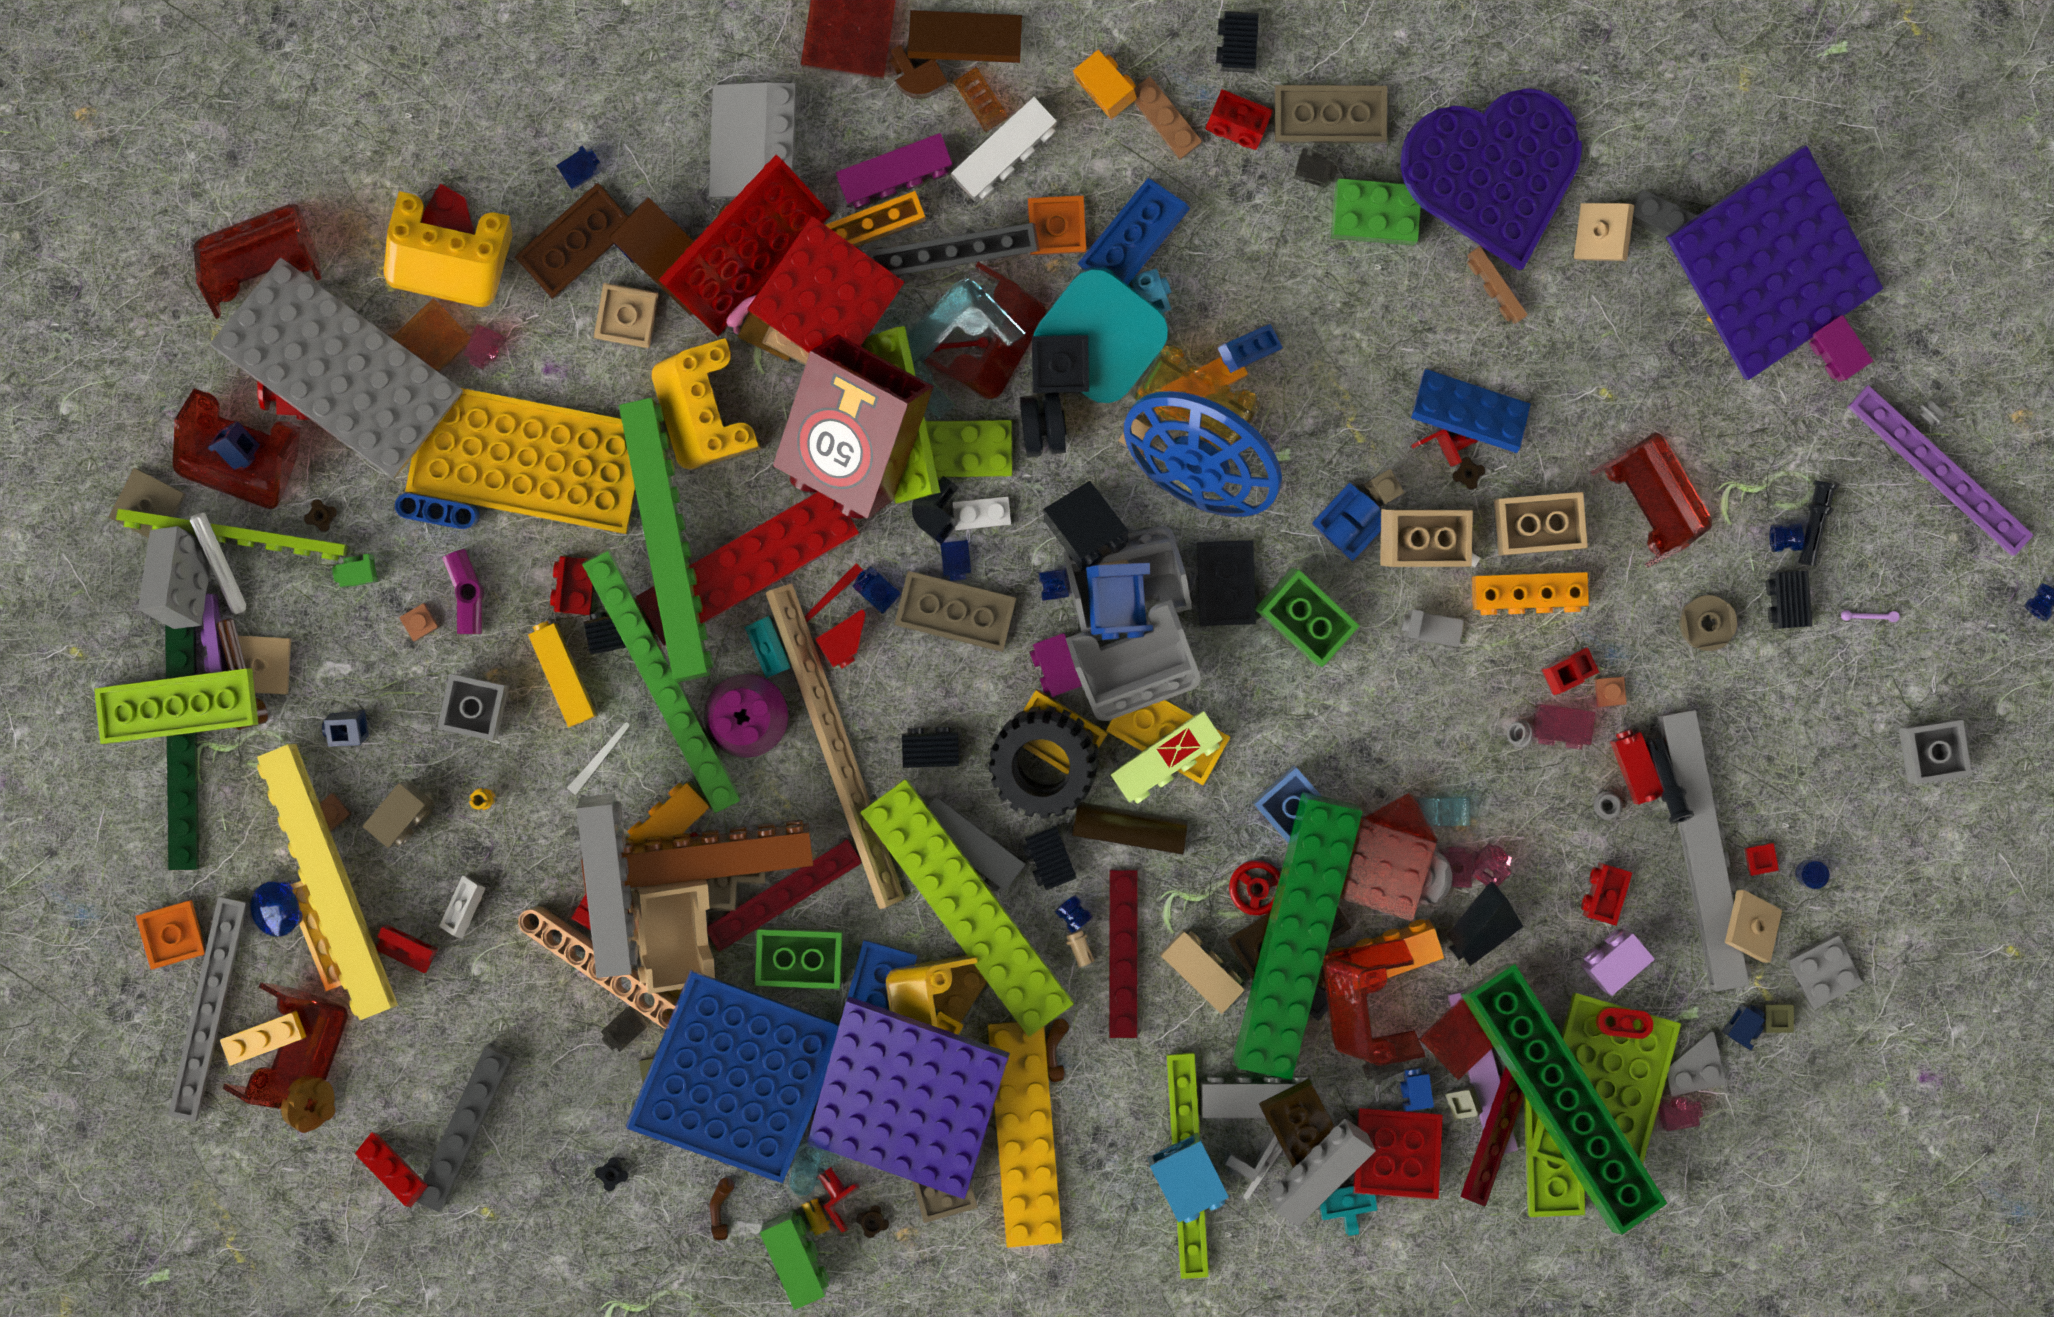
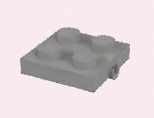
(1824, 971)

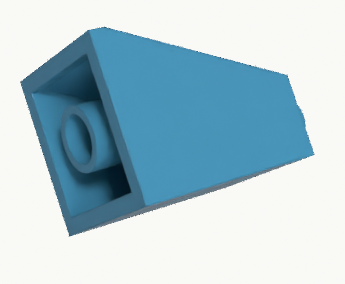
(1188, 1178)

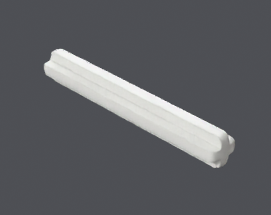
(218, 563)

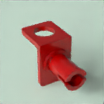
(1449, 444)
(838, 1193)

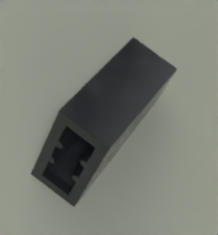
(1483, 926)

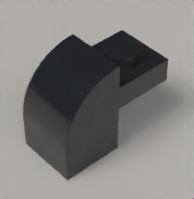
(929, 514)

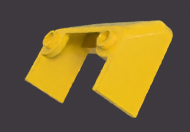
(913, 986)

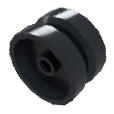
(1044, 424)

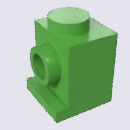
(355, 572)

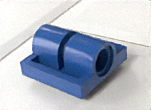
(1350, 521)

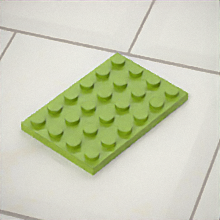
(1623, 1071)

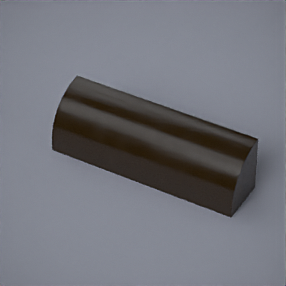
(1130, 828)

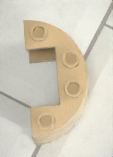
(671, 933)

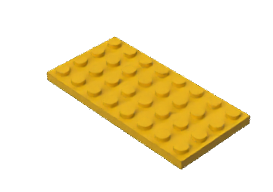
(528, 461)

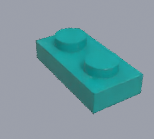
(767, 647)

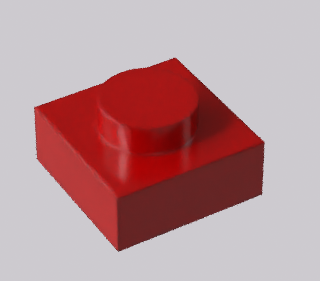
(1761, 859)

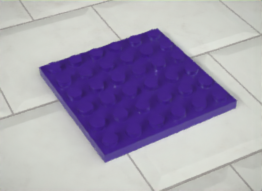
(1774, 262)
(907, 1097)

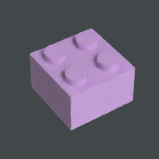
(1616, 961)

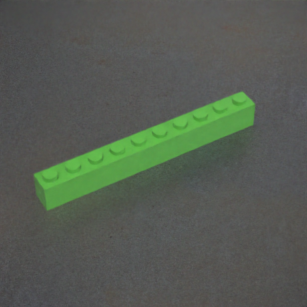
(665, 540)
(657, 674)

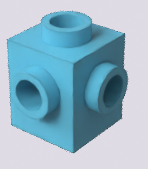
(1153, 288)

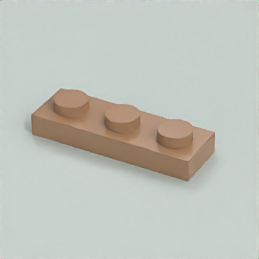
(1165, 118)
(1496, 286)

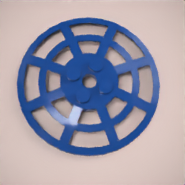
(1198, 462)

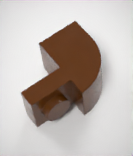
(917, 82)

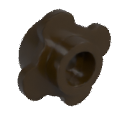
(1476, 472)
(328, 515)
(872, 1229)

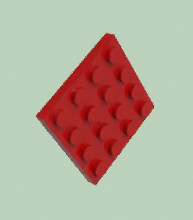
(824, 290)

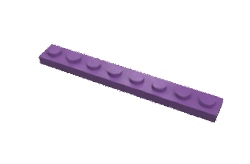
(1940, 470)

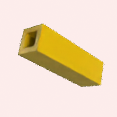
(562, 673)

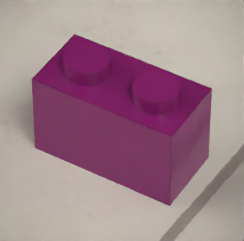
(1840, 349)
(1056, 665)

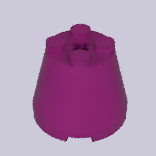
(764, 707)

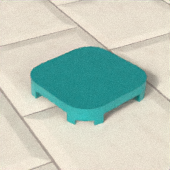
(1120, 326)

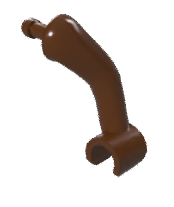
(1057, 1032)
(723, 1190)

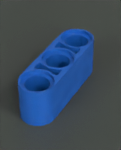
(423, 511)

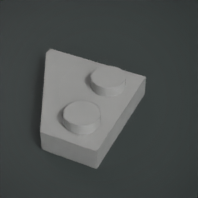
(1696, 1068)

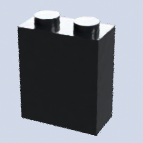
(1086, 526)

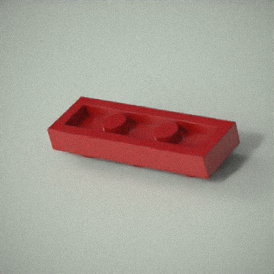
(391, 1169)

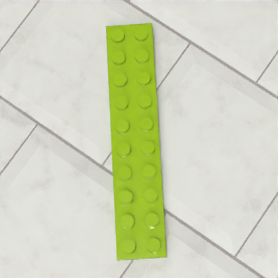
(967, 907)

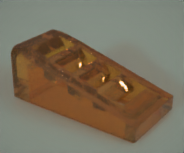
(993, 118)

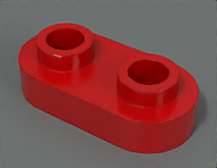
(1623, 1022)

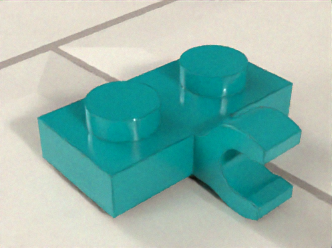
(1347, 1204)

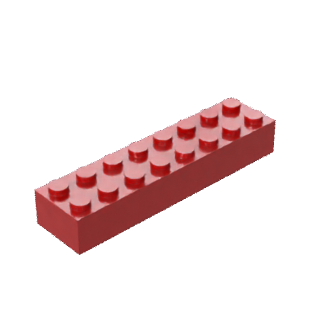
(762, 557)

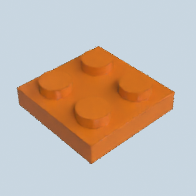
(1058, 224)
(171, 934)

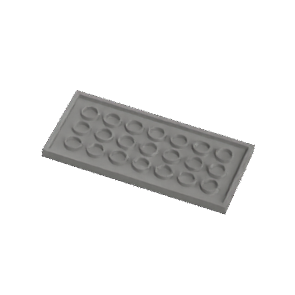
(336, 368)

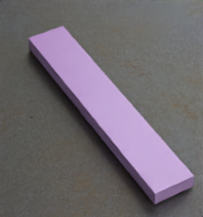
(1486, 1082)

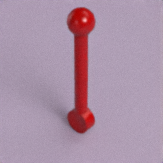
(982, 342)

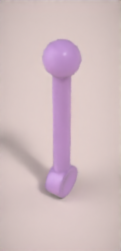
(1892, 616)

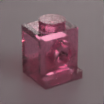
(483, 346)
(1459, 854)
(1496, 860)
(1680, 1113)

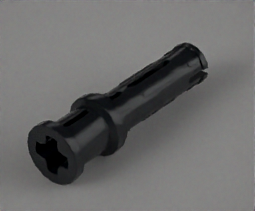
(1819, 508)
(1673, 793)

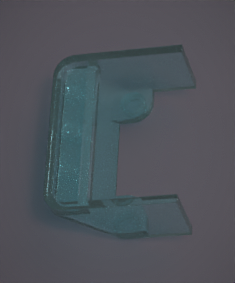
(960, 306)

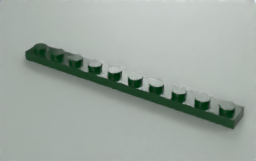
(182, 762)

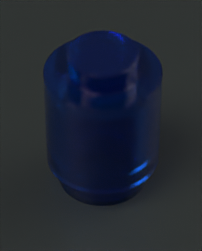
(1812, 874)

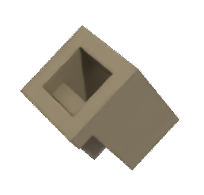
(1383, 488)

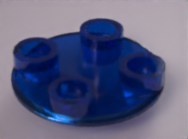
(275, 908)

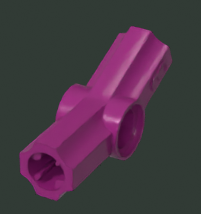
(461, 574)

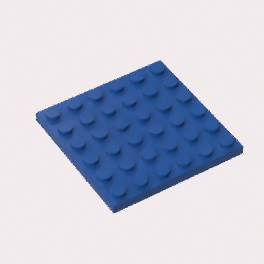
(735, 1077)

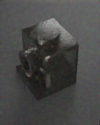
(1314, 169)

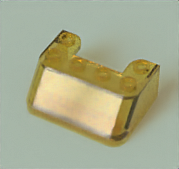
(1172, 374)

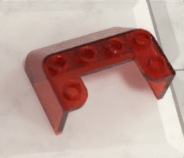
(260, 482)

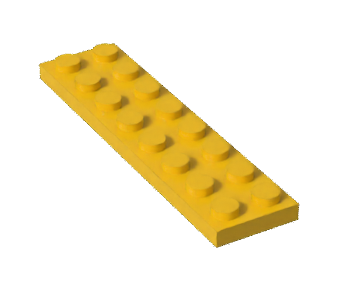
(1026, 1139)

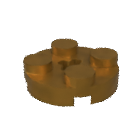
(321, 1106)

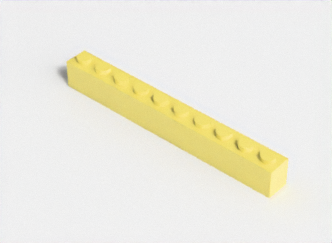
(327, 881)

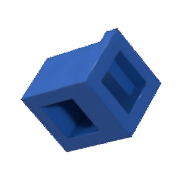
(1416, 1089)

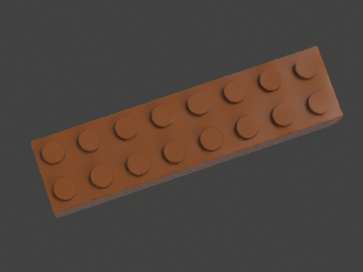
(717, 854)

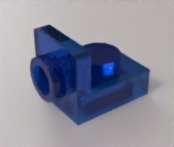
(579, 167)
(956, 559)
(876, 589)

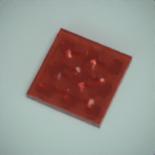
(849, 36)
(1387, 869)

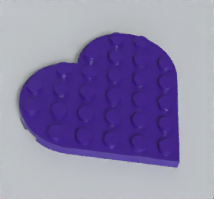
(1495, 169)

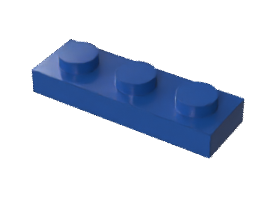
(1250, 348)

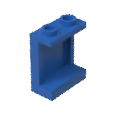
(1117, 600)

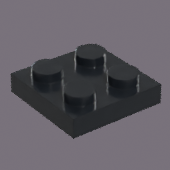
(1060, 363)

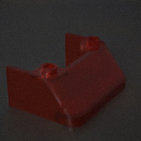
(252, 250)
(994, 369)
(1661, 493)
(1347, 980)
(312, 1055)

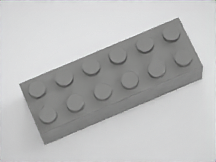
(605, 885)

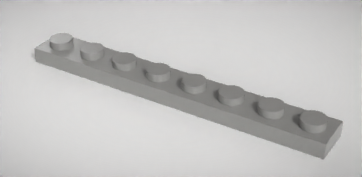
(207, 1008)

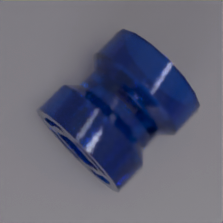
(1784, 537)
(1053, 585)
(2042, 604)
(1073, 914)

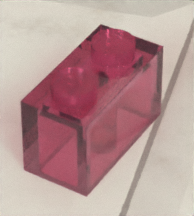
(1564, 725)

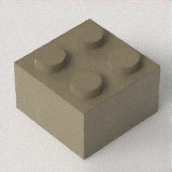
(399, 814)

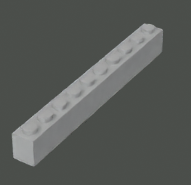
(1703, 850)

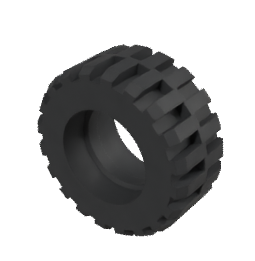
(1032, 795)

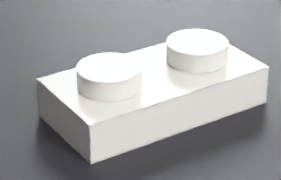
(982, 513)
(462, 907)

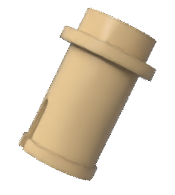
(1080, 948)

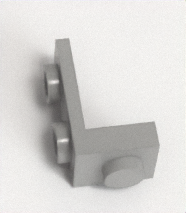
(1432, 628)
(1239, 1167)

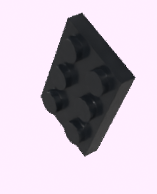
(1226, 583)

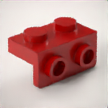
(1606, 893)

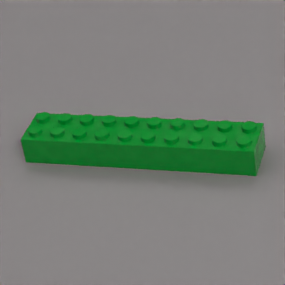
(1297, 935)
(1564, 1099)

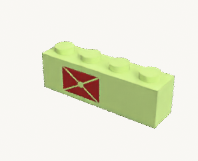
(1167, 756)

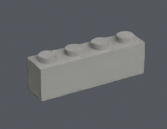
(1241, 1096)
(1321, 1172)

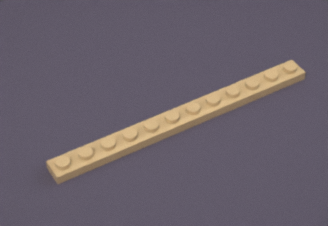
(834, 743)

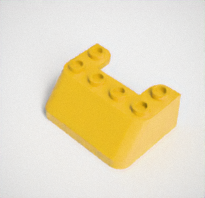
(445, 260)
(692, 409)

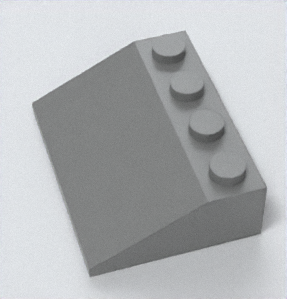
(747, 131)

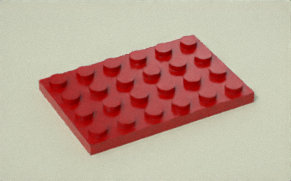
(743, 245)

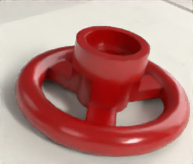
(1239, 874)

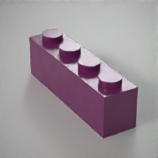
(895, 170)

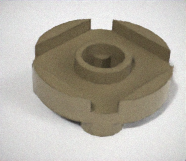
(1720, 633)

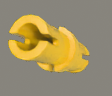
(487, 794)

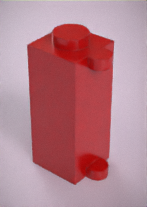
(1636, 766)

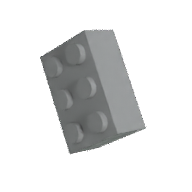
(174, 578)

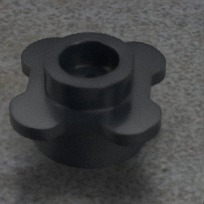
(612, 1166)

